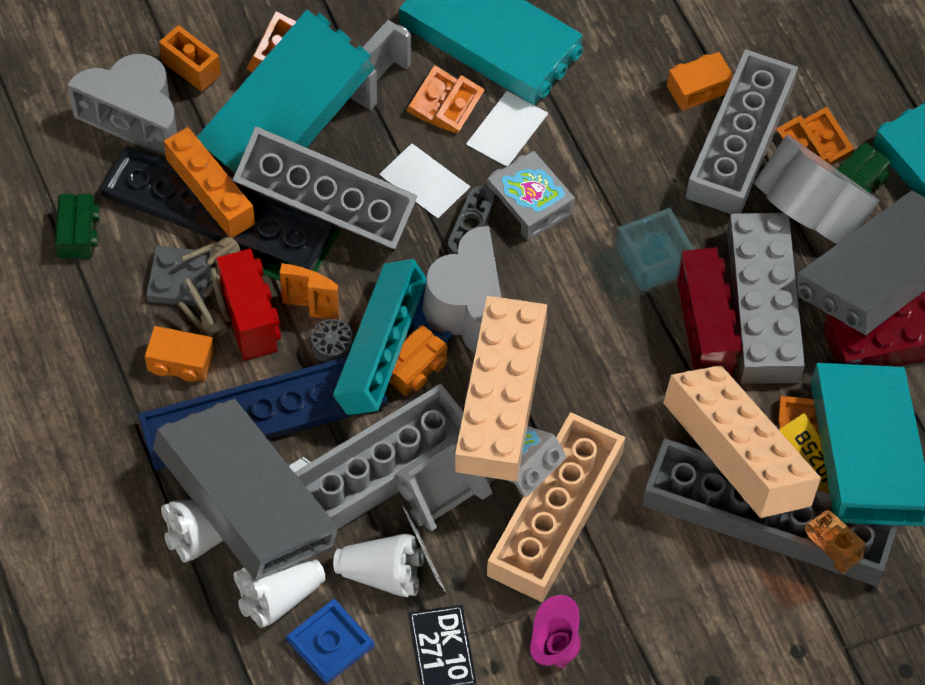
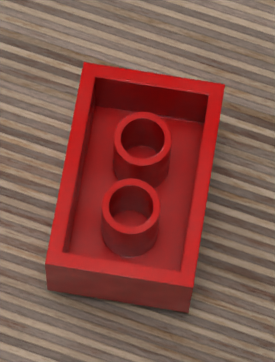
(248, 304)

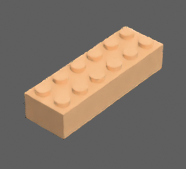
(501, 389)
(741, 441)
(557, 510)

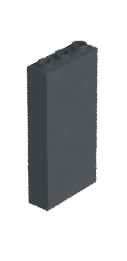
(871, 269)
(245, 489)

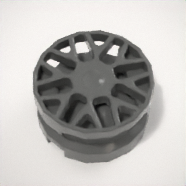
(332, 341)

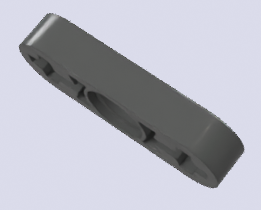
(469, 211)

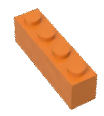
(209, 182)

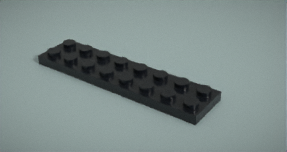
(157, 189)

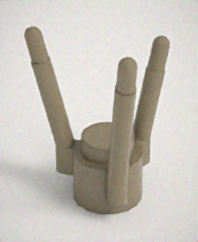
(223, 247)
(212, 323)

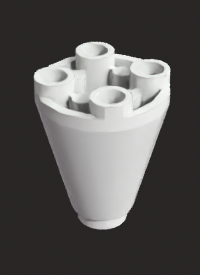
(188, 530)
(383, 564)
(279, 592)

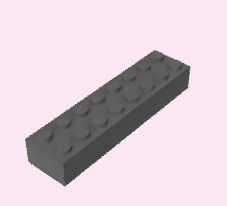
(695, 490)

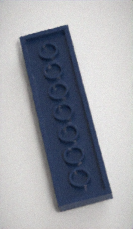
(274, 404)

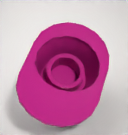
(556, 632)

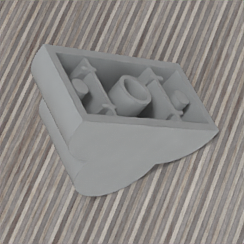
(127, 101)
(814, 191)
(459, 287)

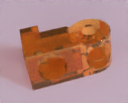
(836, 540)

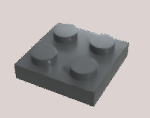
(169, 272)

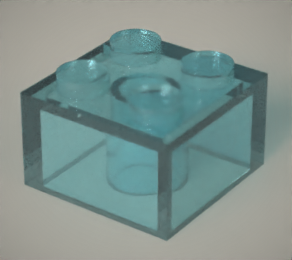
(652, 248)

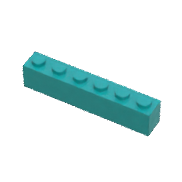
(380, 337)

